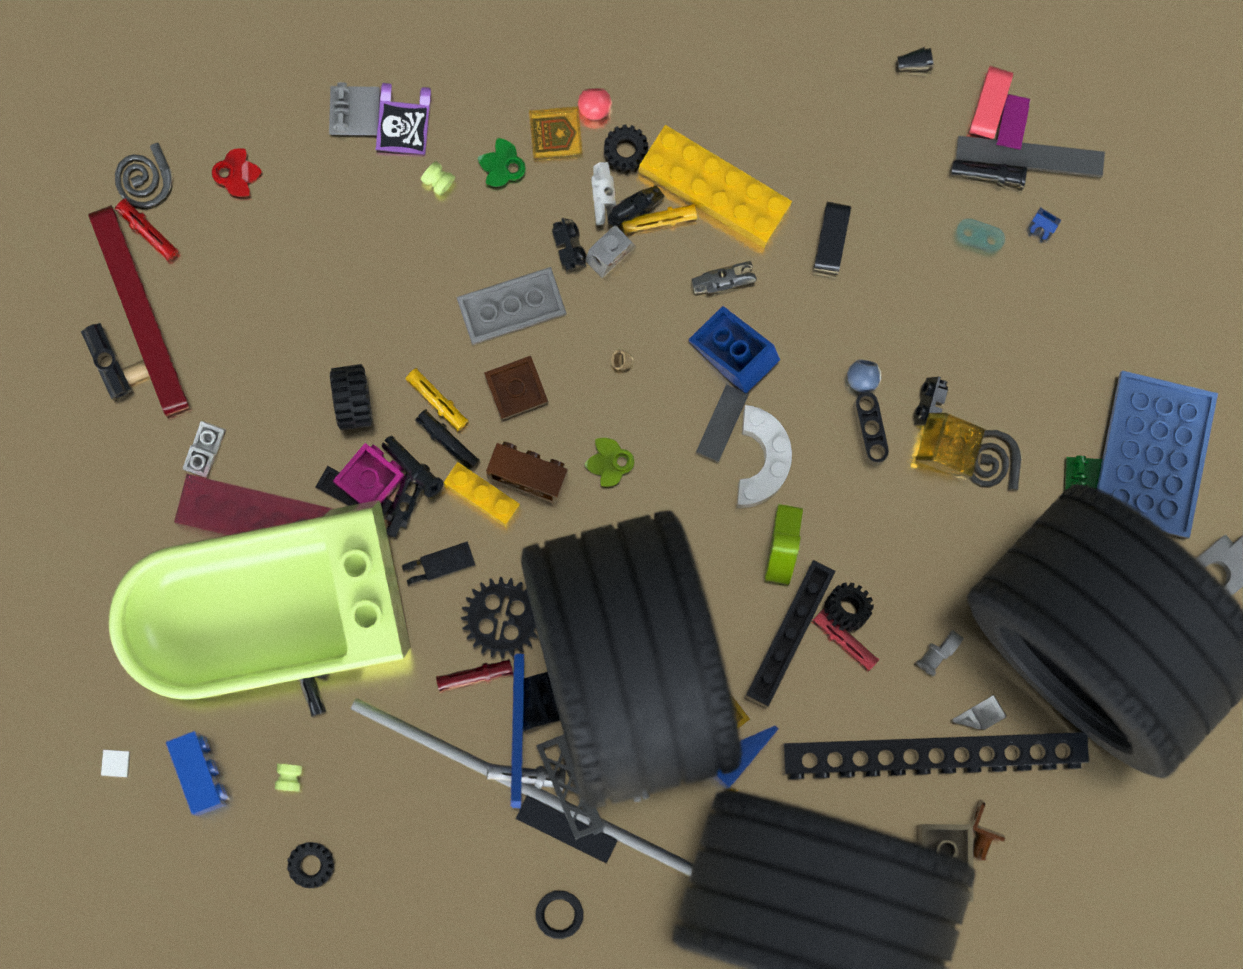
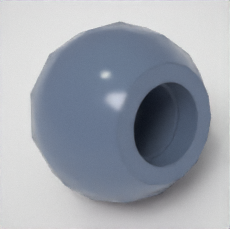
(864, 376)

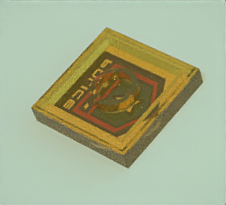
(555, 133)

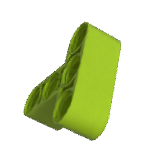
(784, 544)

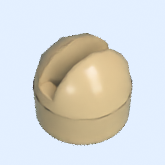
(621, 360)

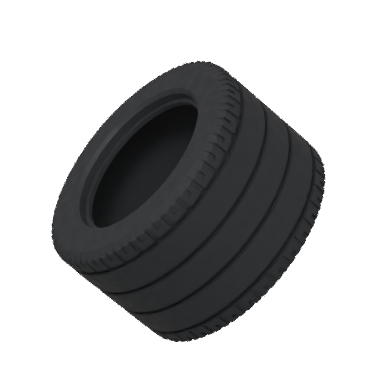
(1116, 629)
(632, 658)
(817, 892)

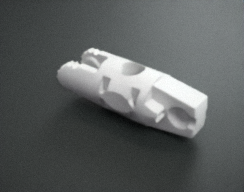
(603, 191)

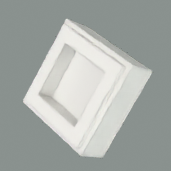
(115, 763)

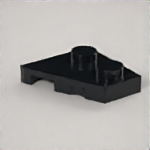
(538, 702)

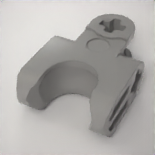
(1230, 557)

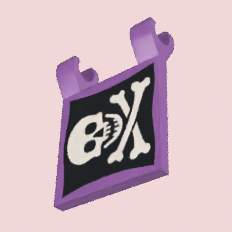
(402, 125)

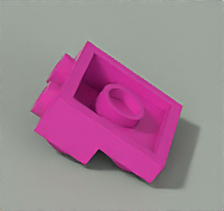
(369, 475)

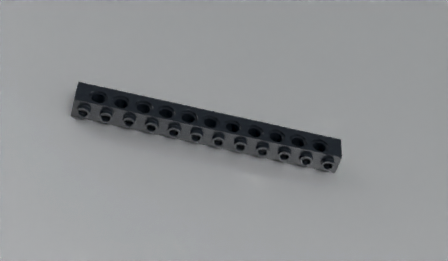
(1075, 744)

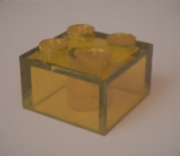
(950, 444)

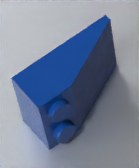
(735, 349)
(750, 748)

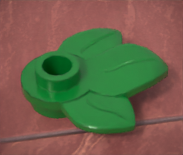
(498, 164)

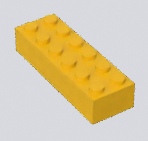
(714, 186)

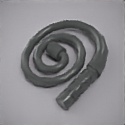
(138, 180)
(1016, 458)

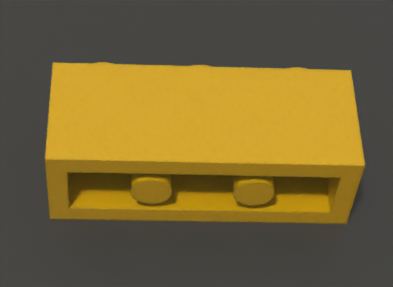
(481, 495)

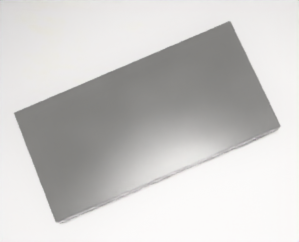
(511, 306)

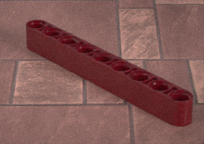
(138, 311)

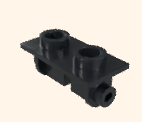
(567, 233)
(932, 392)

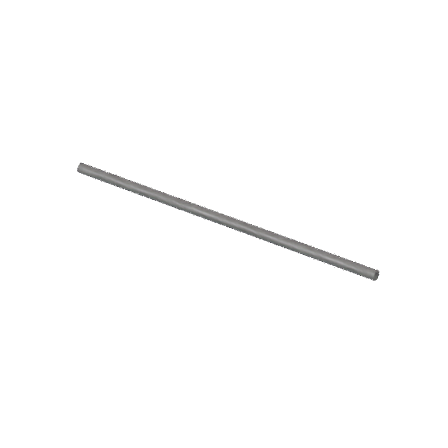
(527, 789)

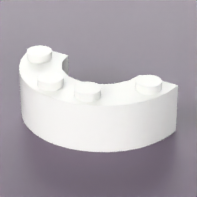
(777, 456)

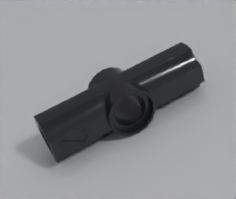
(113, 374)

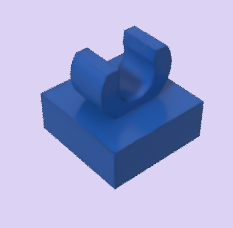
(1046, 221)

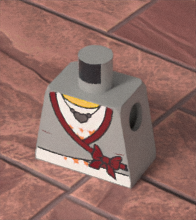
(609, 251)

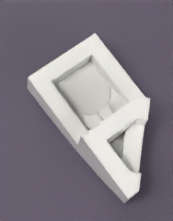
(982, 715)

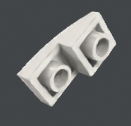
(204, 449)

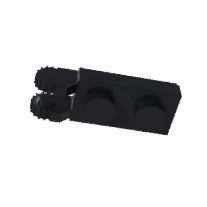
(441, 563)

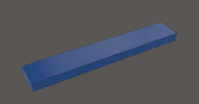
(517, 731)

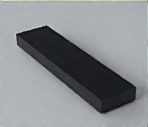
(556, 825)

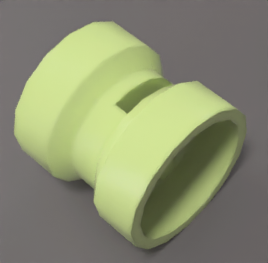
(440, 180)
(288, 777)

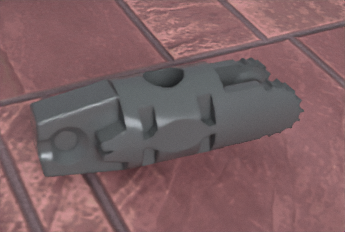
(724, 278)

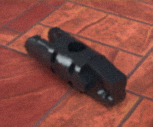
(635, 205)
(397, 517)

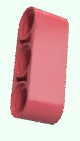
(991, 102)

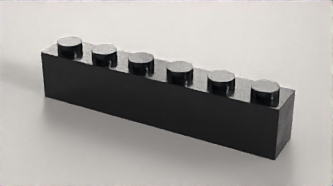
(789, 634)

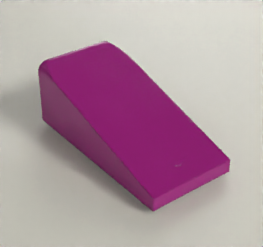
(1013, 121)

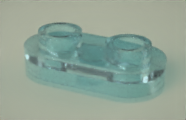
(980, 233)

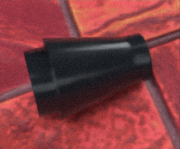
(916, 60)

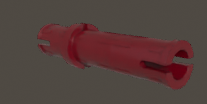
(470, 676)

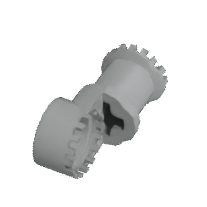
(936, 654)

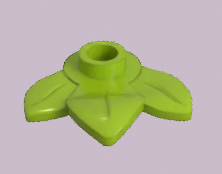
(605, 462)

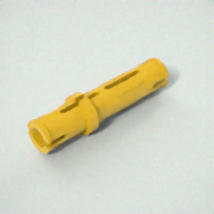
(661, 218)
(432, 394)

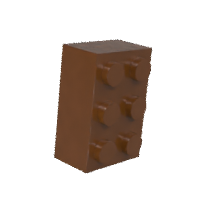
(527, 472)

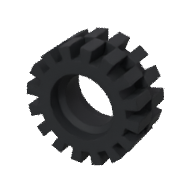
(618, 135)
(840, 615)
(296, 858)

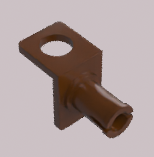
(985, 835)

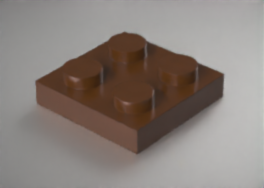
(516, 387)

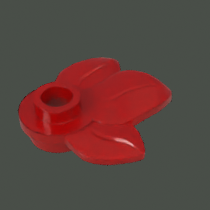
(240, 172)

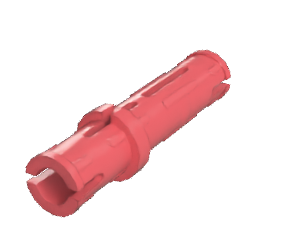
(847, 641)

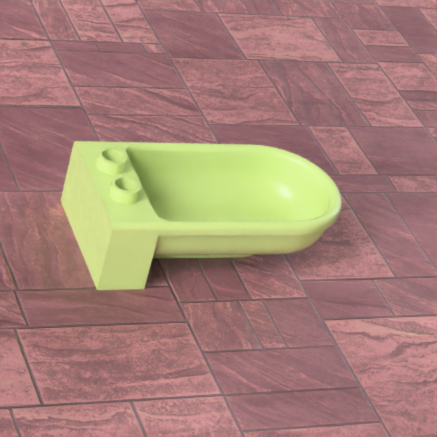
(261, 606)

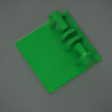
(1082, 471)

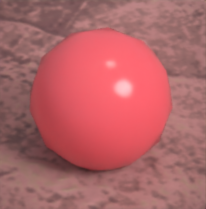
(594, 103)

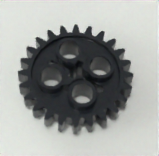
(479, 613)

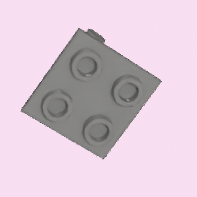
(353, 110)

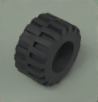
(351, 397)

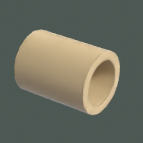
(135, 372)

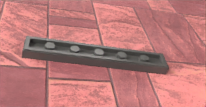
(1032, 156)

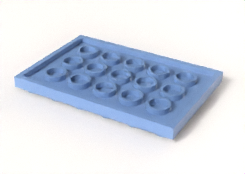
(1157, 449)

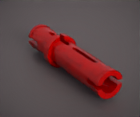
(125, 209)

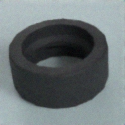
(578, 916)

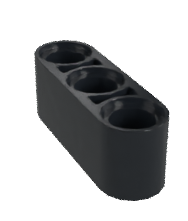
(832, 238)
(871, 416)

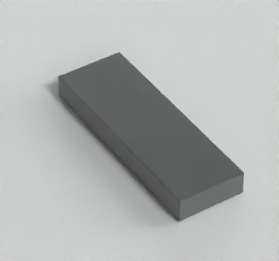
(722, 423)

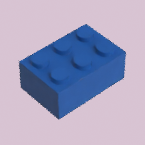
(197, 773)

